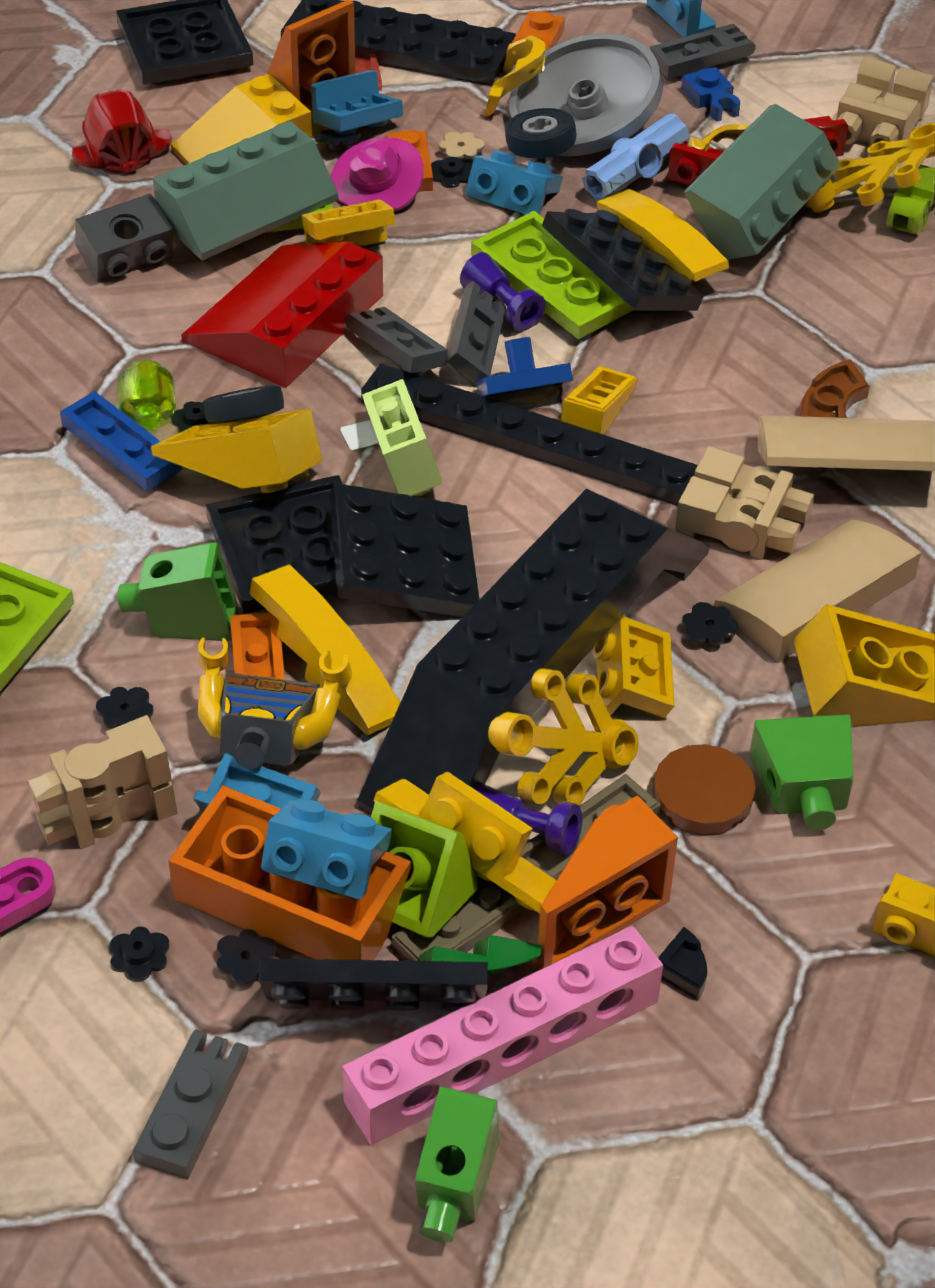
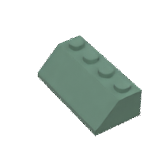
(761, 182)
(244, 190)

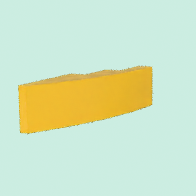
(666, 234)
(314, 627)

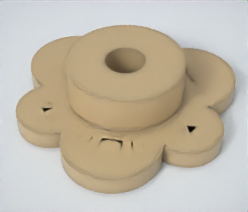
(461, 145)

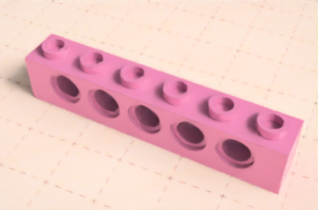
(501, 1033)

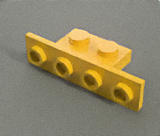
(490, 832)

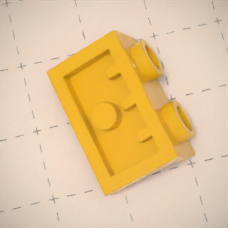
(355, 223)
(635, 667)
(907, 914)

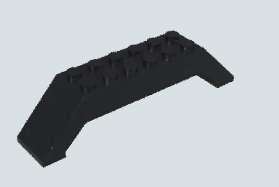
(533, 618)

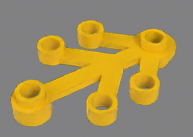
(882, 161)
(611, 743)

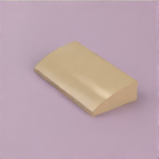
(847, 442)
(841, 569)

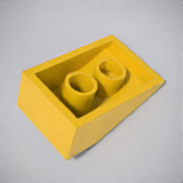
(241, 115)
(248, 451)
(867, 668)

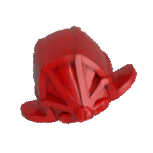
(118, 134)

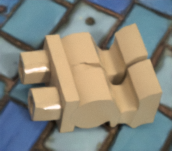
(875, 111)

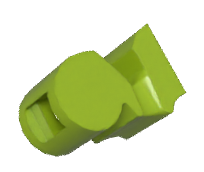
(912, 205)

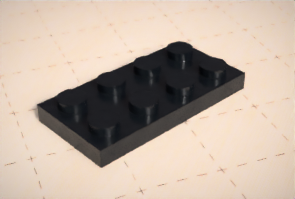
(622, 260)
(355, 981)

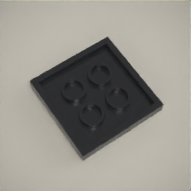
(183, 39)
(277, 530)
(402, 550)

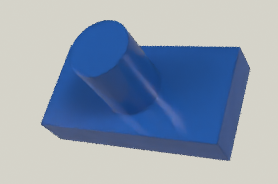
(523, 372)

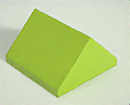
(439, 872)

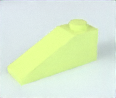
(402, 439)

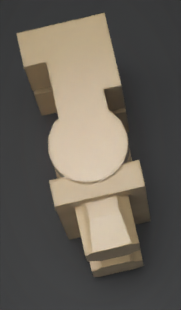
(743, 505)
(104, 785)

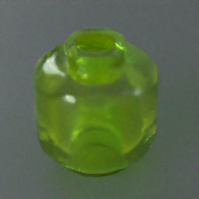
(146, 393)

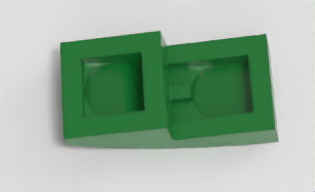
(498, 951)

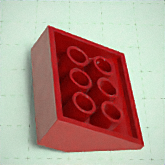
(290, 308)

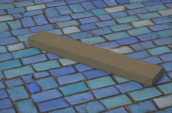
(493, 906)

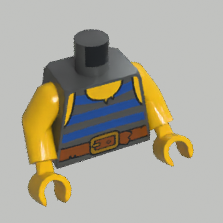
(265, 716)

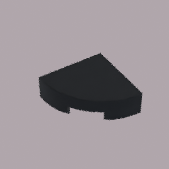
(685, 964)

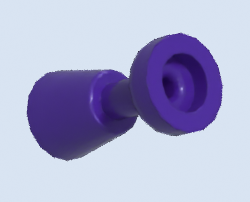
(522, 309)
(560, 827)

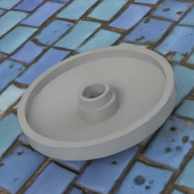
(602, 81)

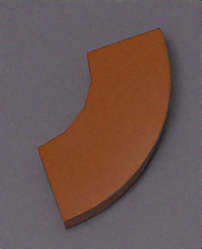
(834, 391)

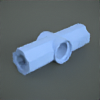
(635, 157)

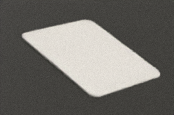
(359, 435)

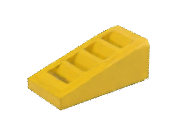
(598, 399)

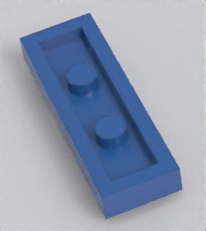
(118, 440)

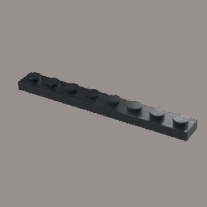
(540, 436)

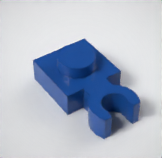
(711, 89)

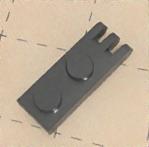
(702, 50)
(475, 334)
(397, 340)
(189, 1105)

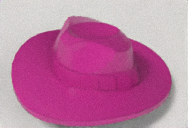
(379, 170)

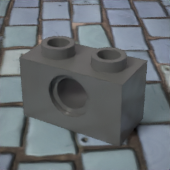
(124, 237)

